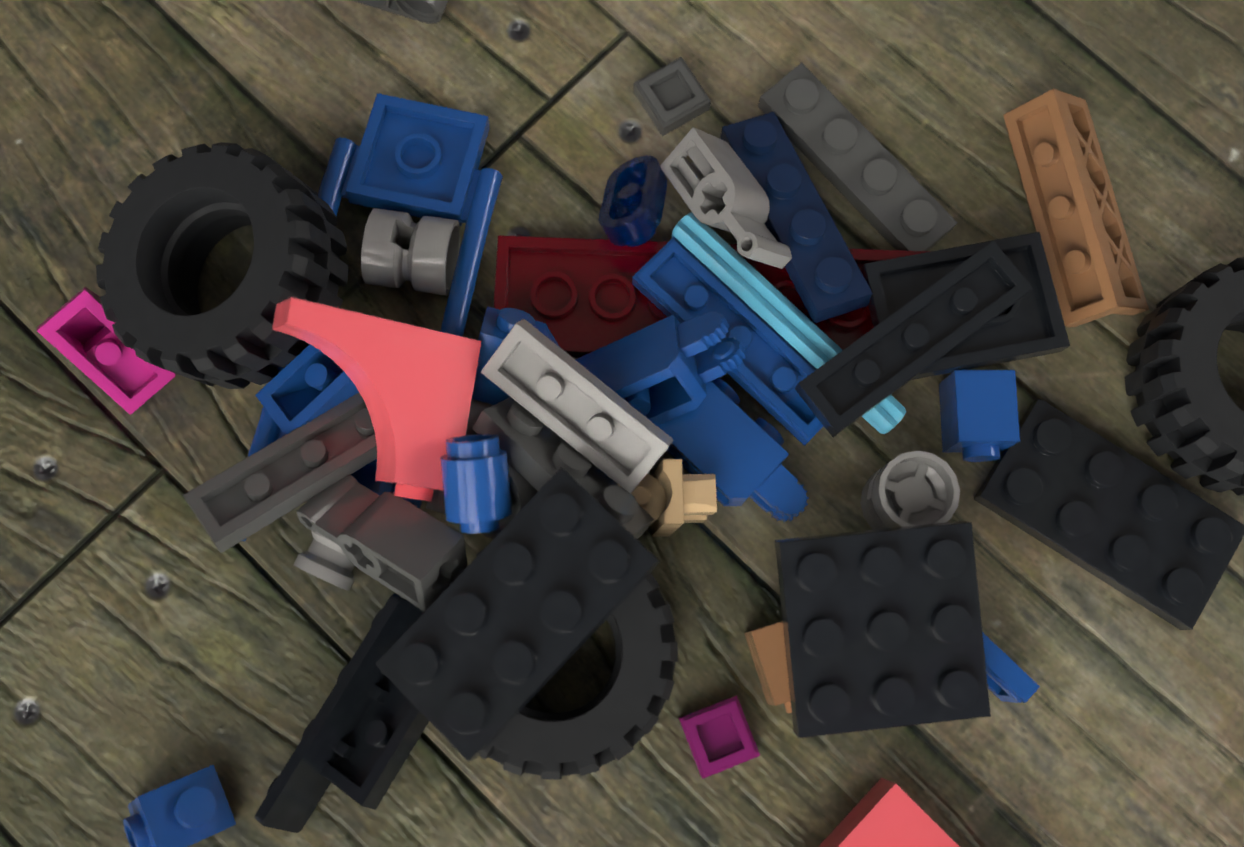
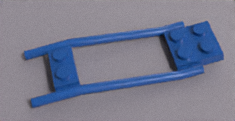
(420, 164)

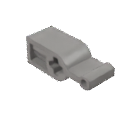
(724, 195)

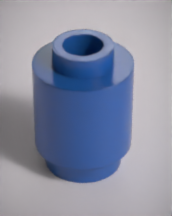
(476, 482)

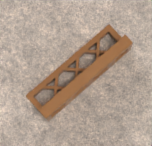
(1074, 208)

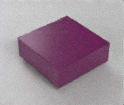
(719, 737)

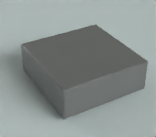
(671, 96)

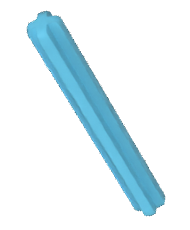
(772, 307)

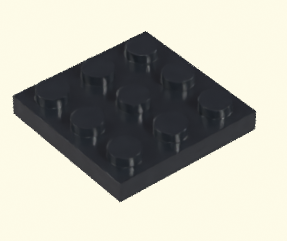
(882, 628)

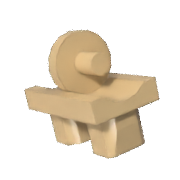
(676, 497)

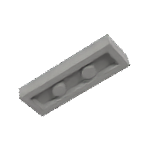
(576, 405)

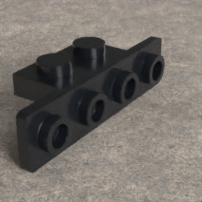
(357, 734)

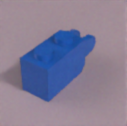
(667, 364)
(739, 452)

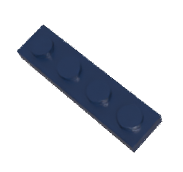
(820, 261)

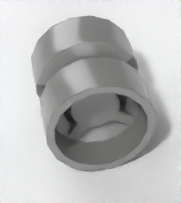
(408, 251)
(910, 492)

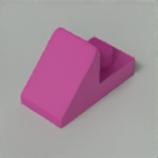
(89, 342)

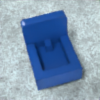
(179, 812)

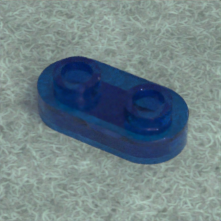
(633, 201)

